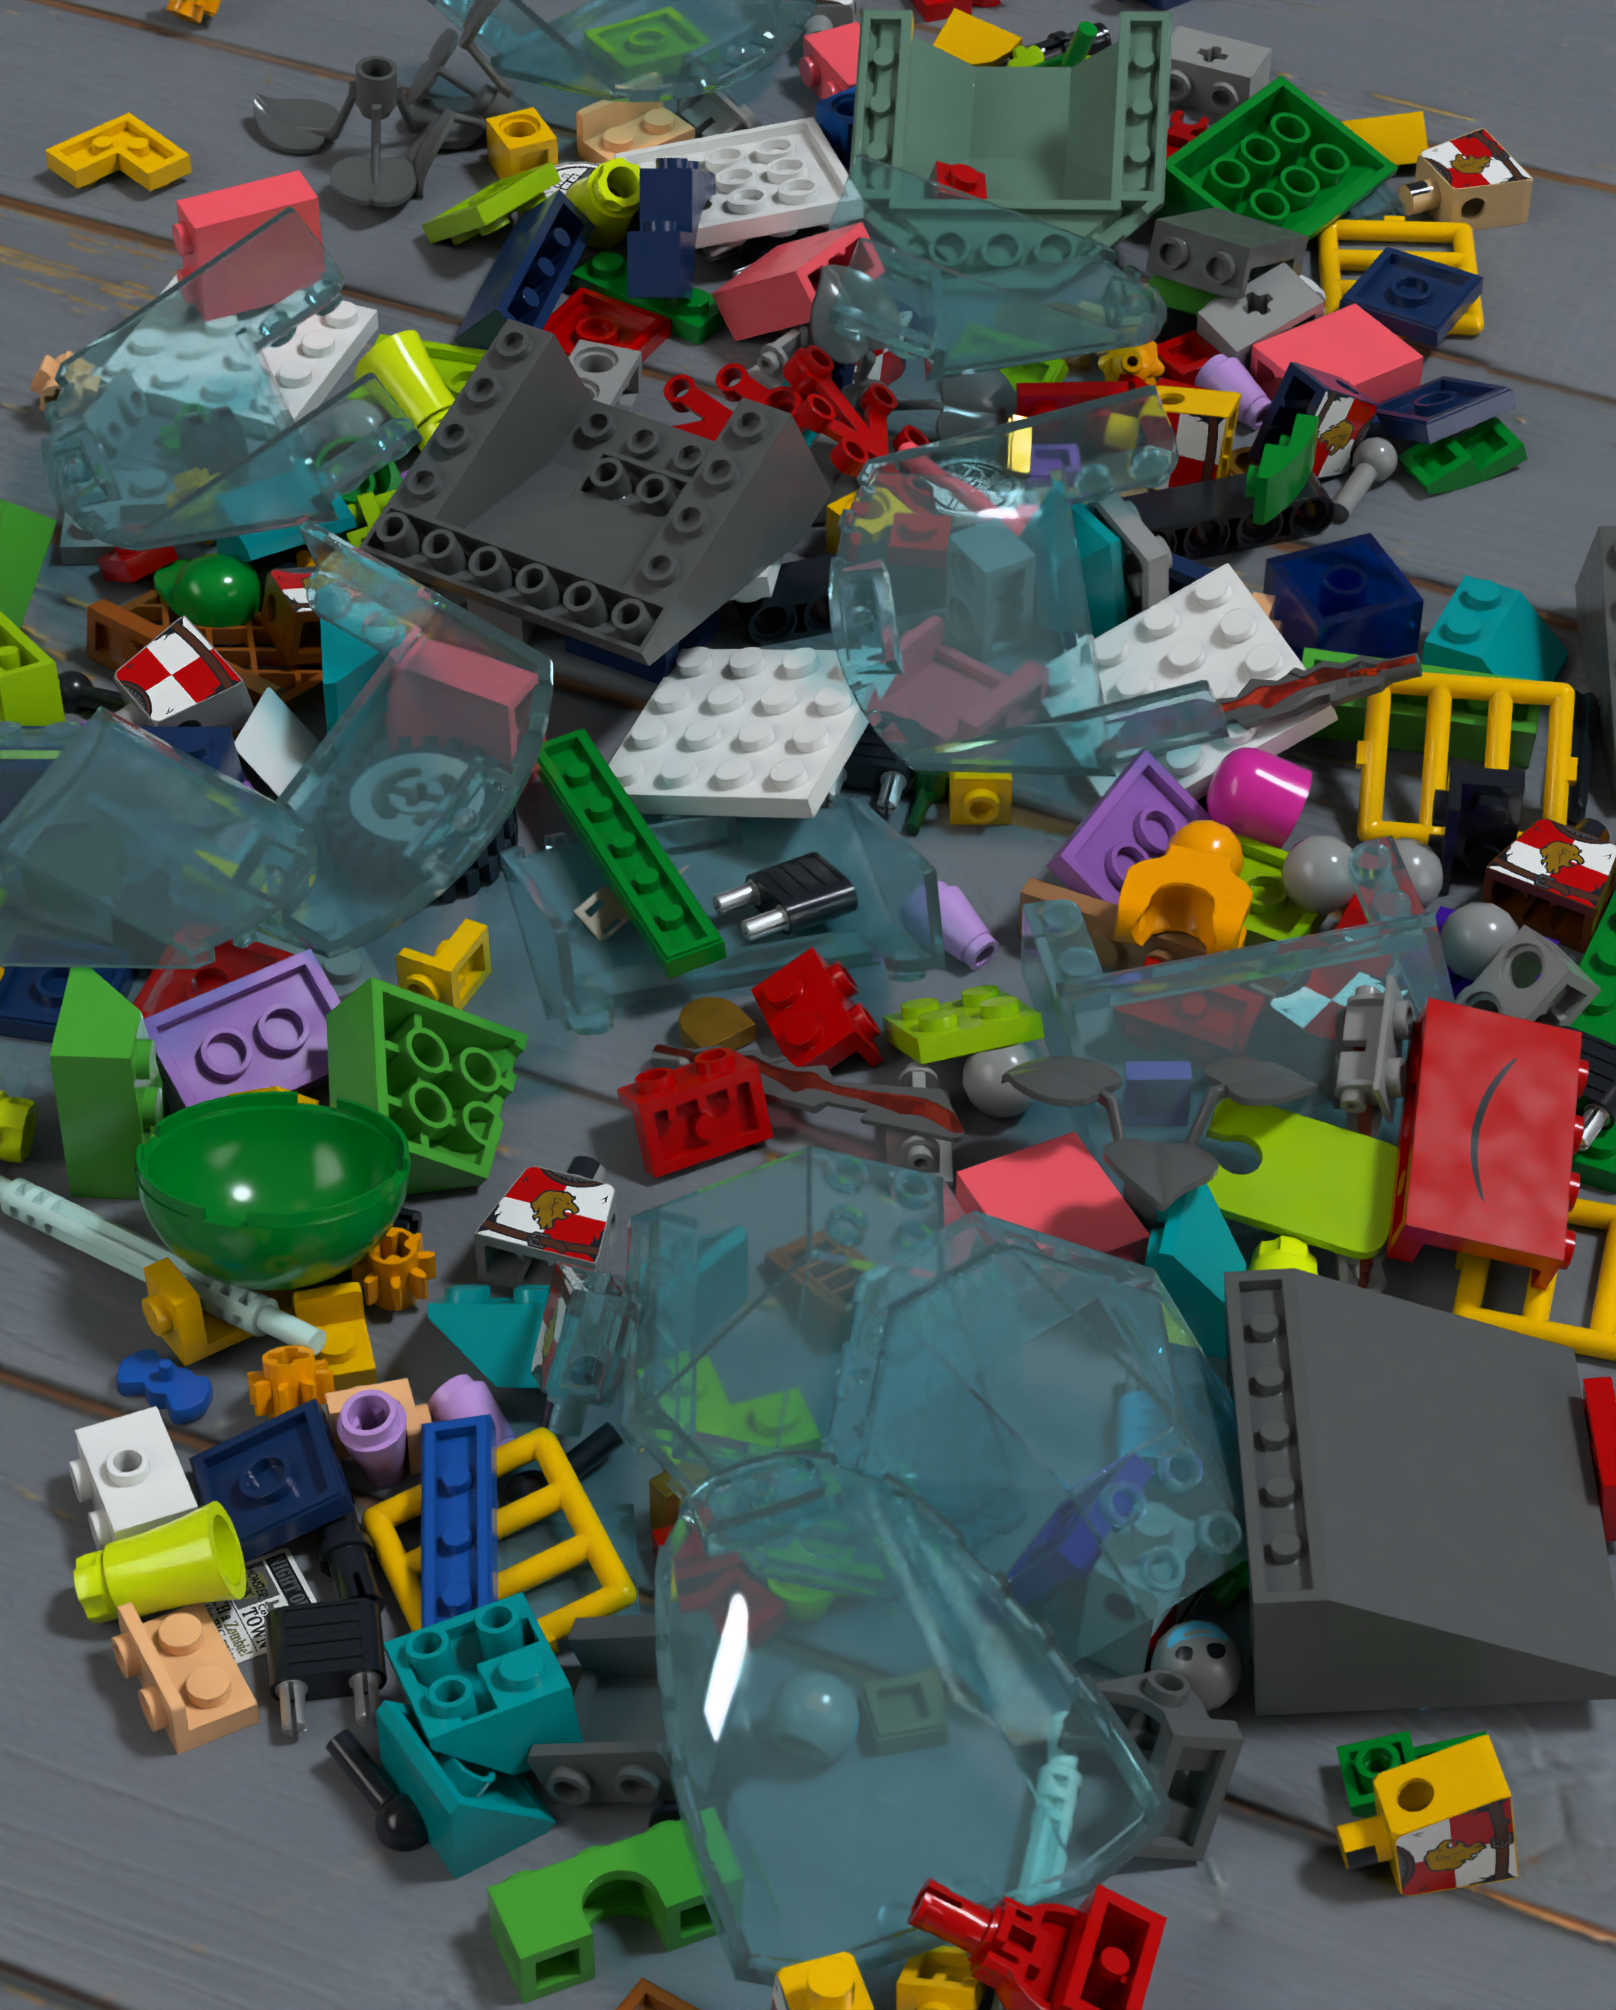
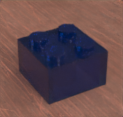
(1345, 599)

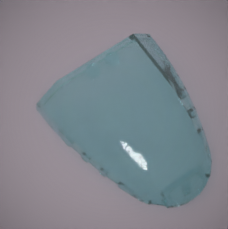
(870, 1718)

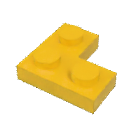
(123, 146)

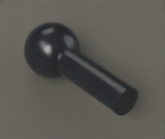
(80, 694)
(581, 1457)
(397, 1817)

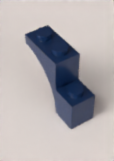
(670, 213)

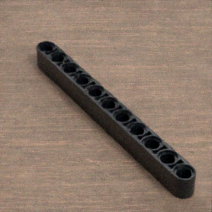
(1191, 518)

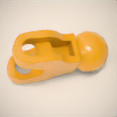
(1188, 890)

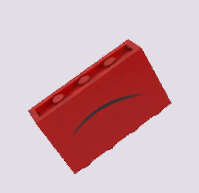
(1489, 1139)

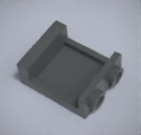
(1221, 250)
(617, 1716)

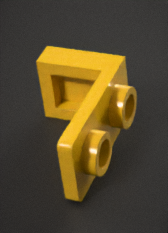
(177, 1315)

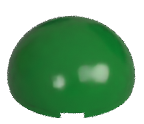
(273, 1187)

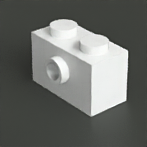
(129, 1476)

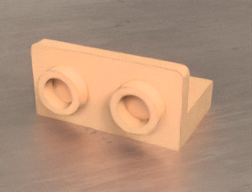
(626, 126)
(185, 1675)

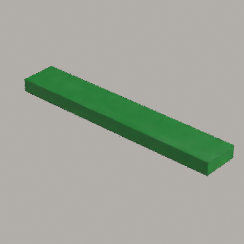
(628, 855)

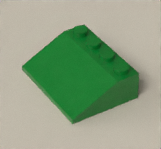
(1275, 163)

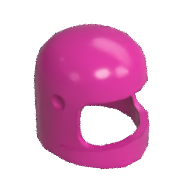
(1258, 795)

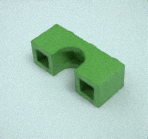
(548, 1914)

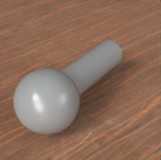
(1373, 462)

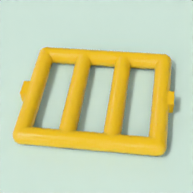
(1395, 229)
(1440, 690)
(1595, 1341)
(563, 1493)

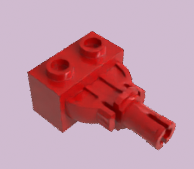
(1049, 1951)

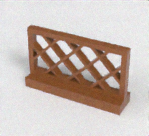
(122, 631)

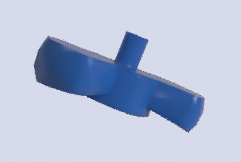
(165, 1386)

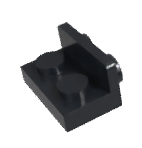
(1476, 818)

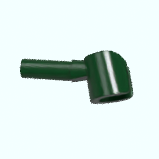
(927, 789)

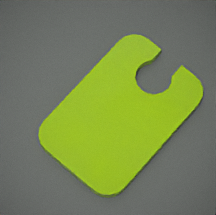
(1310, 1179)

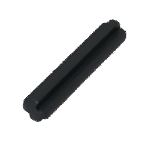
(1582, 747)

